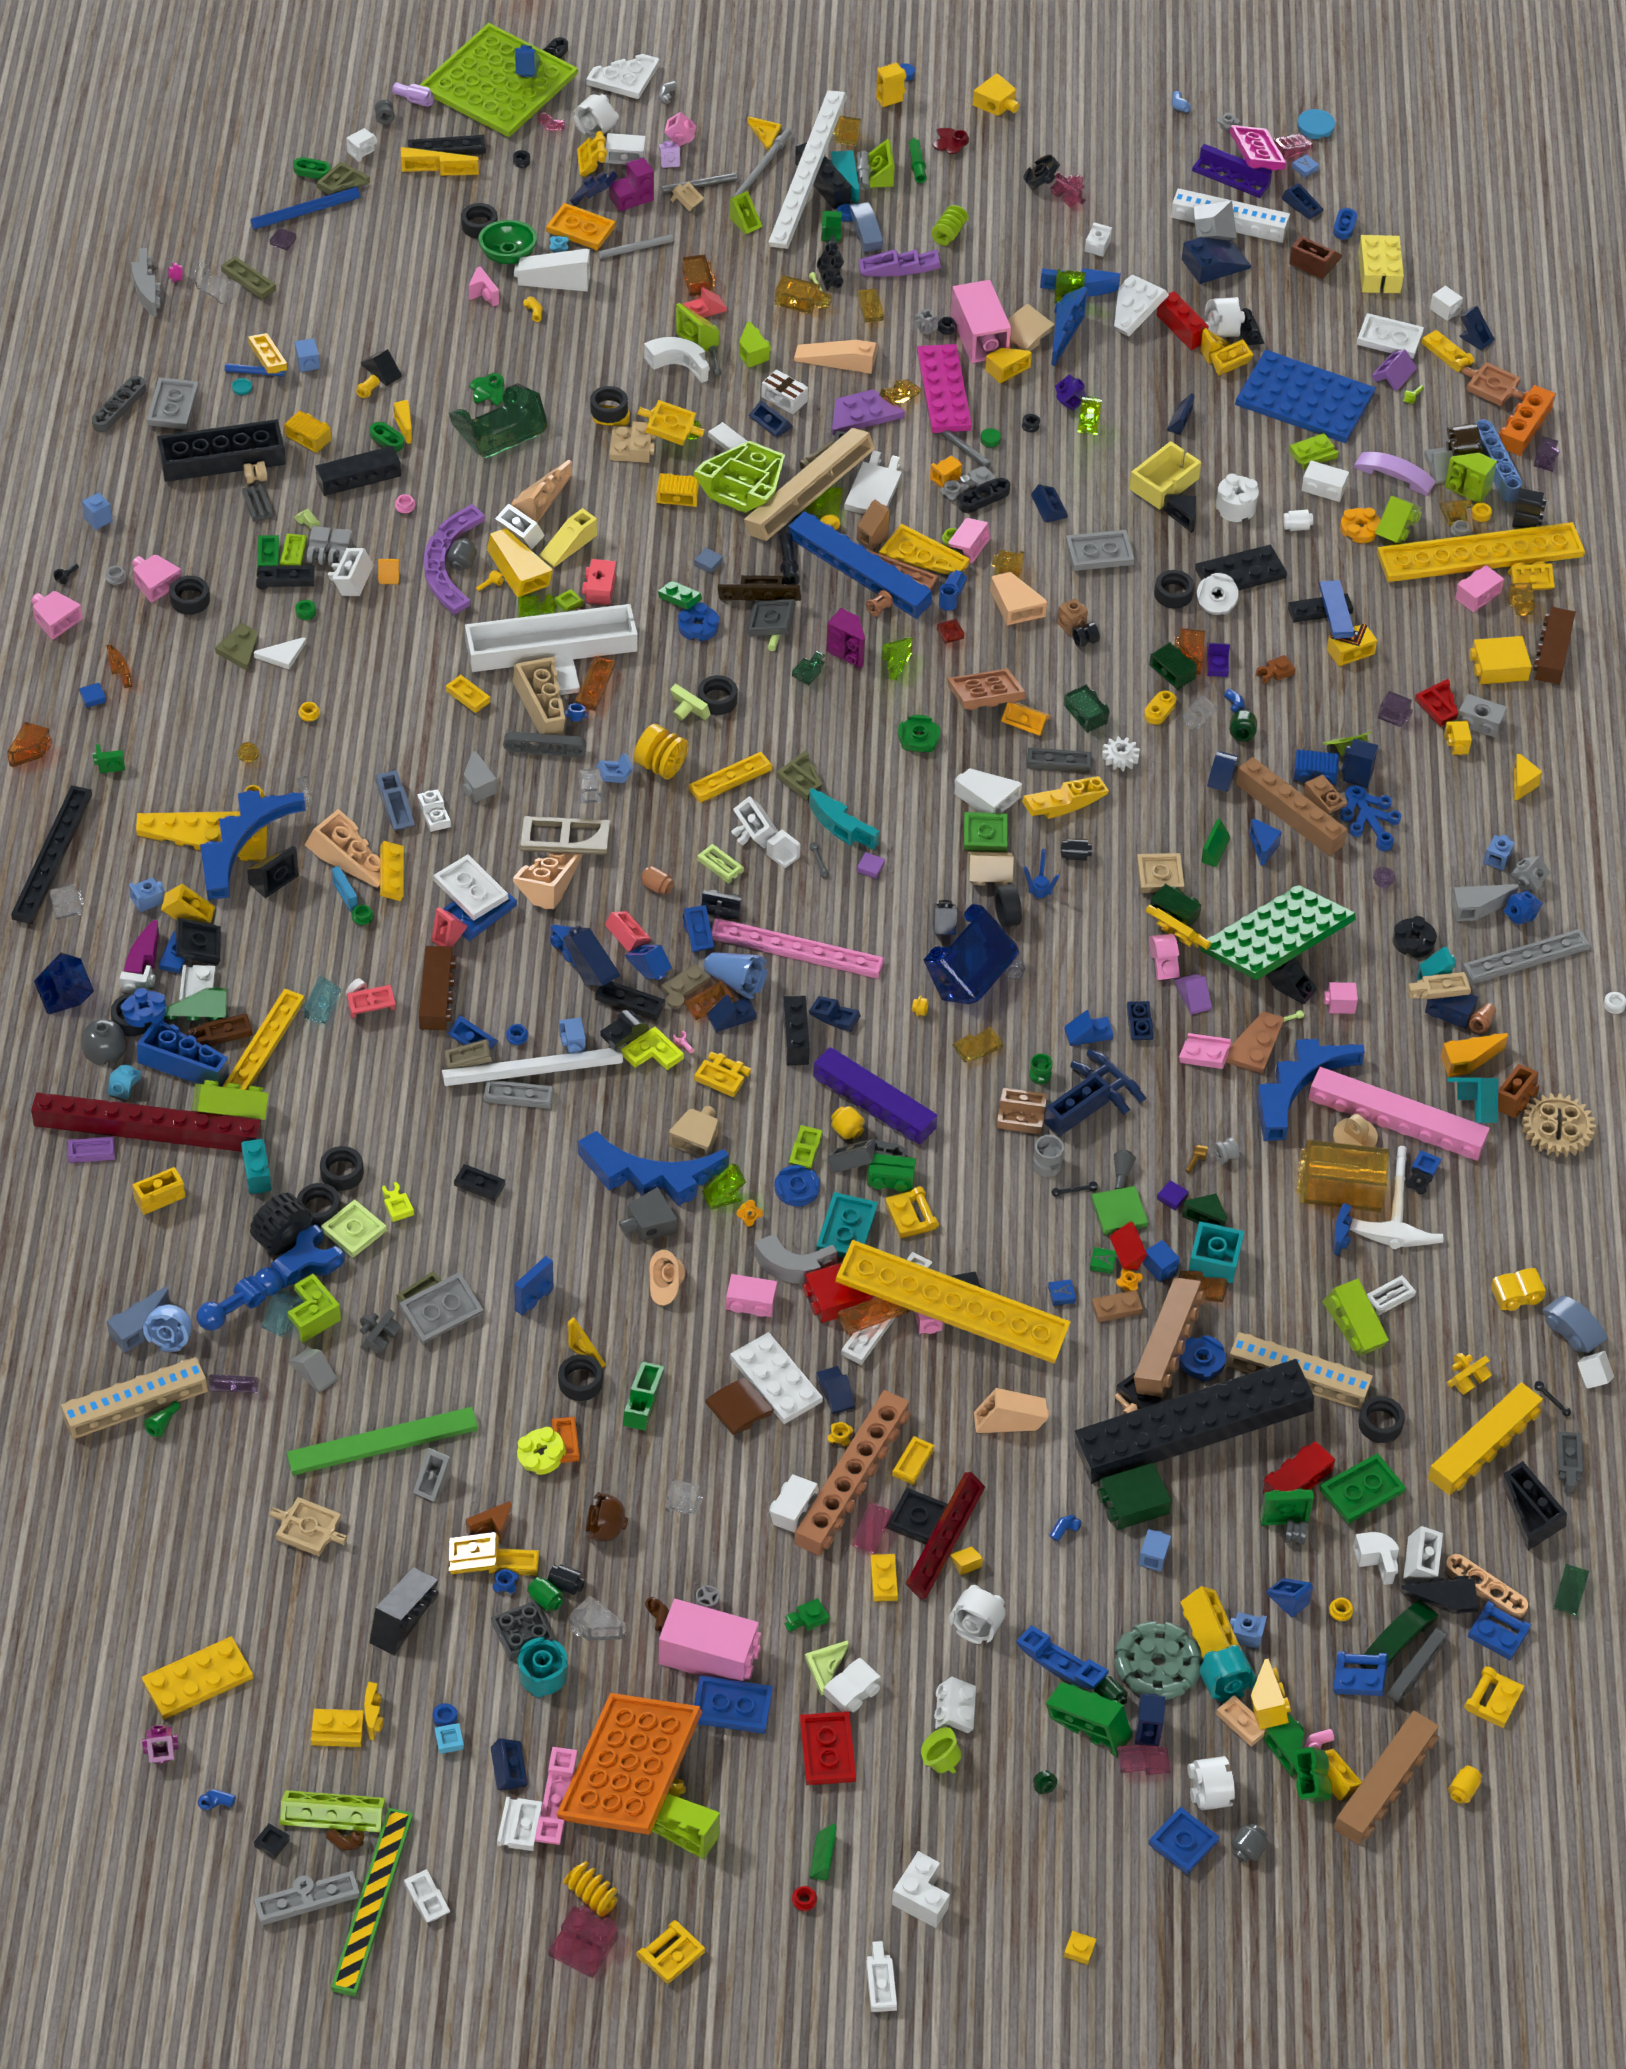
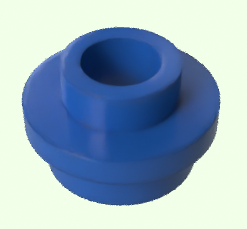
(513, 1031)

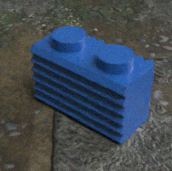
(1314, 764)

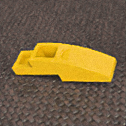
(1069, 798)

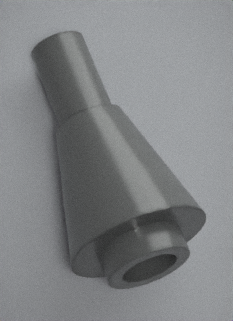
(1123, 1163)

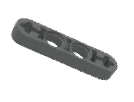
(115, 402)
(569, 745)
(1418, 1665)

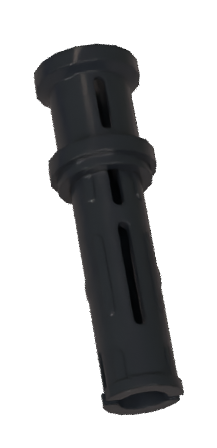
(788, 566)

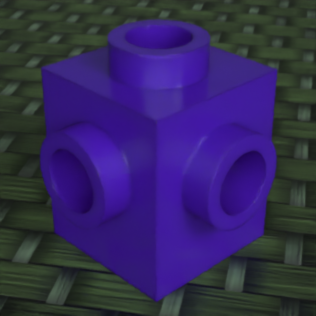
(1070, 392)

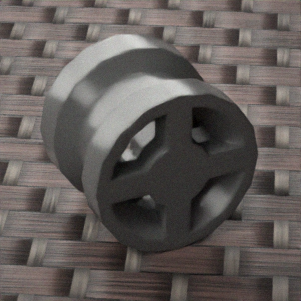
(384, 111)
(1295, 1531)

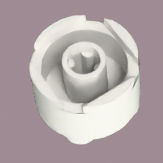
(595, 115)
(1224, 316)
(1237, 498)
(977, 1615)
(1211, 1783)

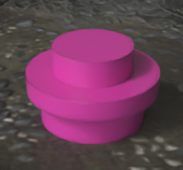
(175, 272)

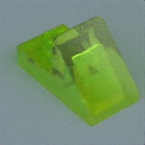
(897, 654)
(725, 1188)

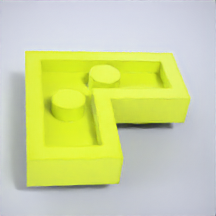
(654, 1045)

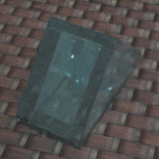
(276, 1317)

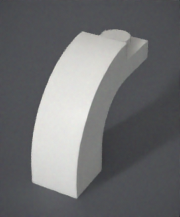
(677, 351)

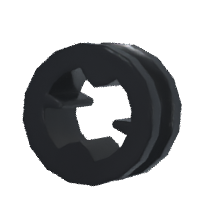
(517, 159)
(1026, 426)

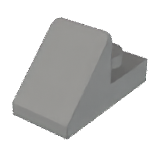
(1438, 463)

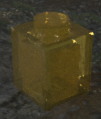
(847, 130)

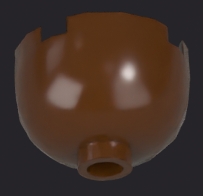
(606, 1518)

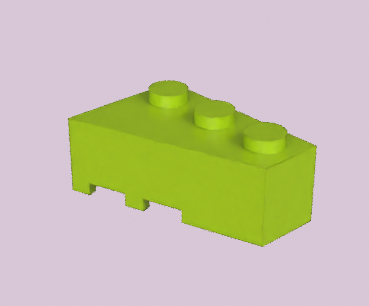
(1356, 1317)

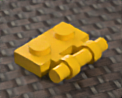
(590, 153)
(720, 1078)

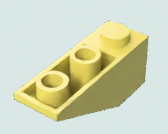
(572, 536)

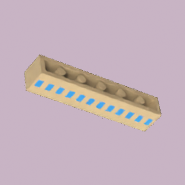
(1324, 1377)
(134, 1398)

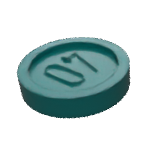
(242, 386)

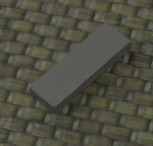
(1059, 760)

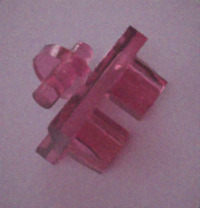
(1072, 186)

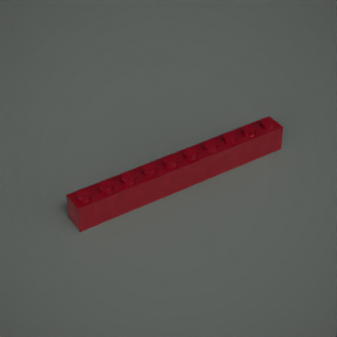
(143, 1122)

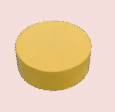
(1481, 512)

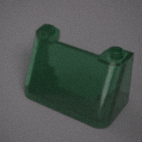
(503, 427)

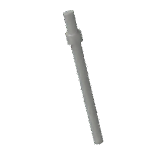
(778, 143)

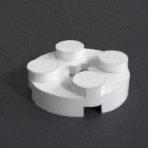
(1213, 583)

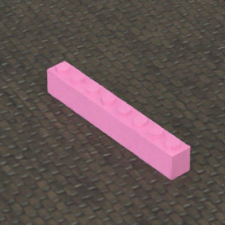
(1399, 1113)

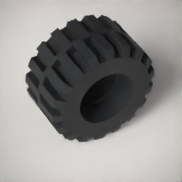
(279, 1223)

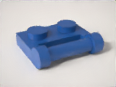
(1495, 1636)
(1360, 1681)

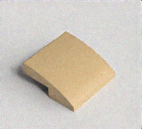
(1028, 328)

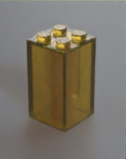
(1343, 1174)

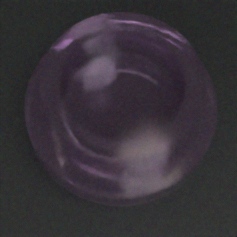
(1383, 877)

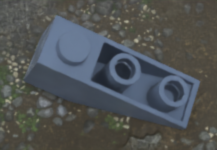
(127, 1326)

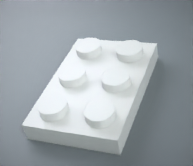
(1389, 335)
(470, 887)

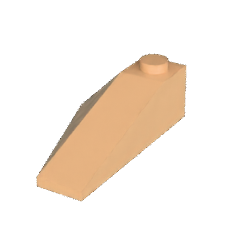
(847, 355)
(539, 496)
(342, 846)
(547, 878)

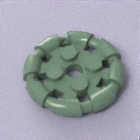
(1158, 1648)

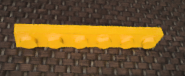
(266, 1039)

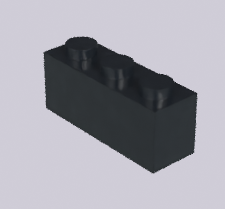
(796, 1030)

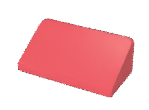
(626, 930)

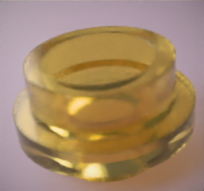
(248, 752)

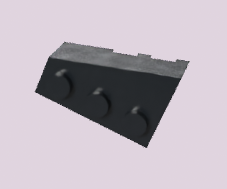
(1533, 1506)
(402, 1610)

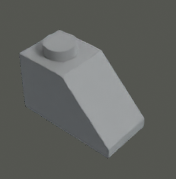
(478, 779)

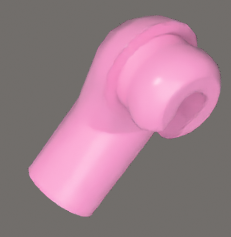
(1317, 1739)

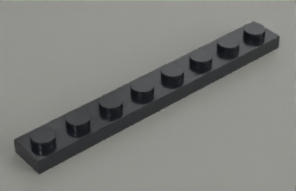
(51, 854)

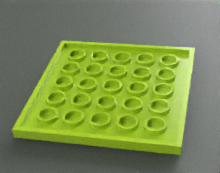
(484, 81)

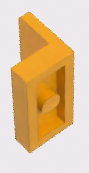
(1025, 718)

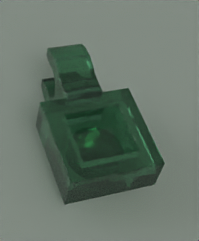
(808, 670)

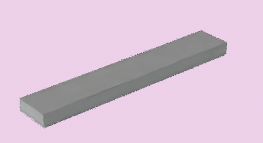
(1525, 956)

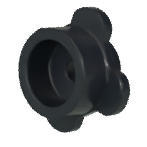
(1417, 1174)

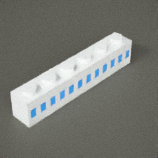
(1248, 218)

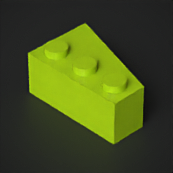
(230, 1100)
(688, 1825)

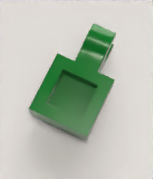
(809, 1614)

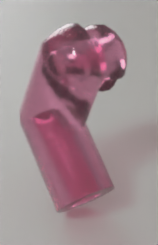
(549, 123)

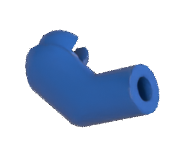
(1236, 699)
(214, 1798)

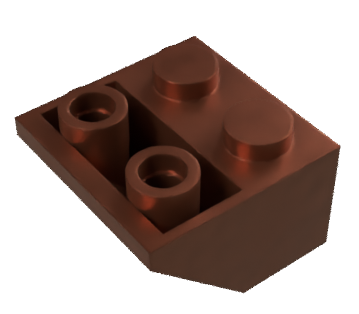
(1313, 257)

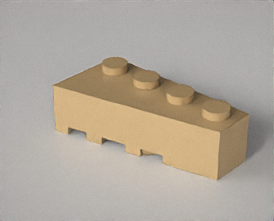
(540, 693)

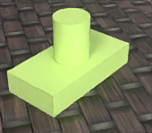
(688, 704)

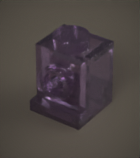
(1547, 454)

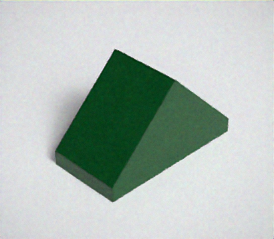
(1205, 1209)

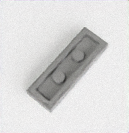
(518, 1094)

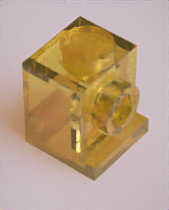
(1008, 562)
(1521, 598)

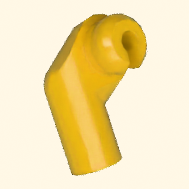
(532, 303)

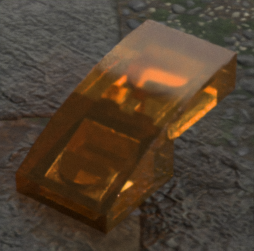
(119, 665)
(1214, 1287)

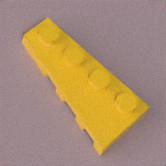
(923, 552)

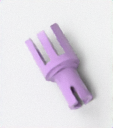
(414, 94)

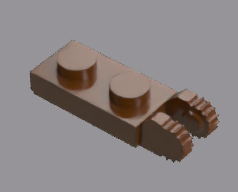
(222, 1030)

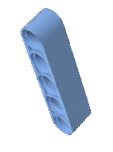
(1506, 476)

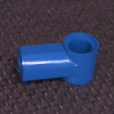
(951, 590)

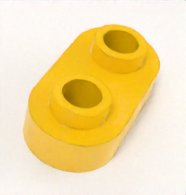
(1163, 704)

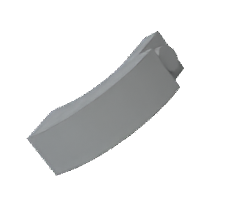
(791, 1266)

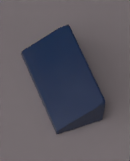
(1181, 415)
(770, 419)
(1048, 503)
(508, 1764)

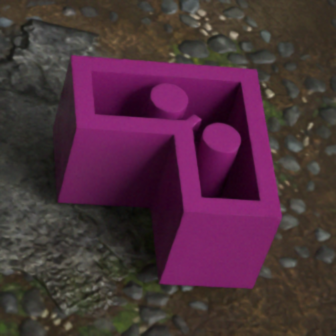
(635, 188)

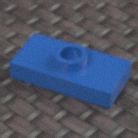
(169, 961)

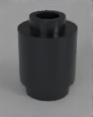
(1076, 849)
(566, 1579)

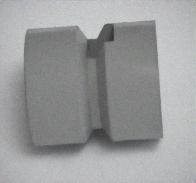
(1048, 1155)

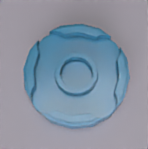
(1316, 123)

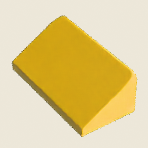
(1231, 357)
(1342, 1778)

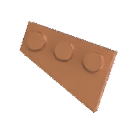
(1256, 1043)

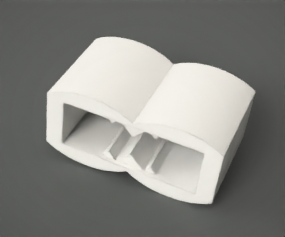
(853, 1686)

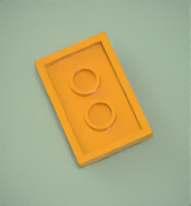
(581, 226)

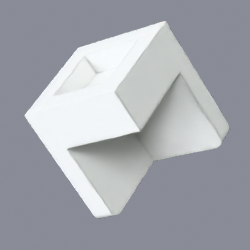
(783, 849)
(1595, 1369)

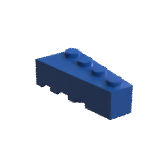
(181, 1055)

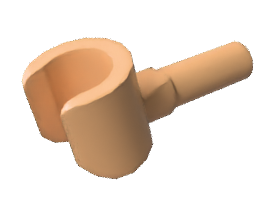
(1127, 1407)

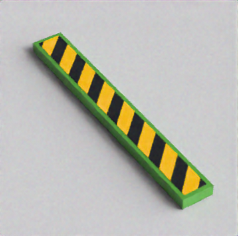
(372, 1902)

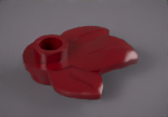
(951, 140)

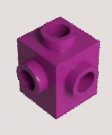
(160, 1752)

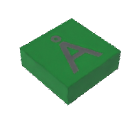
(1103, 1260)

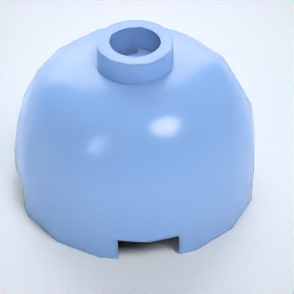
(168, 1327)

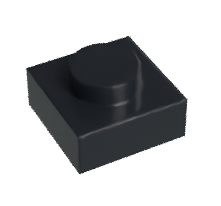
(272, 1840)

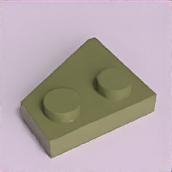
(342, 178)
(238, 646)
(800, 775)

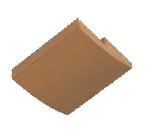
(1021, 1111)

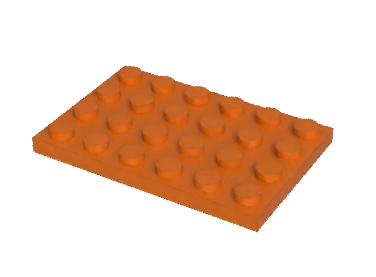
(629, 1763)

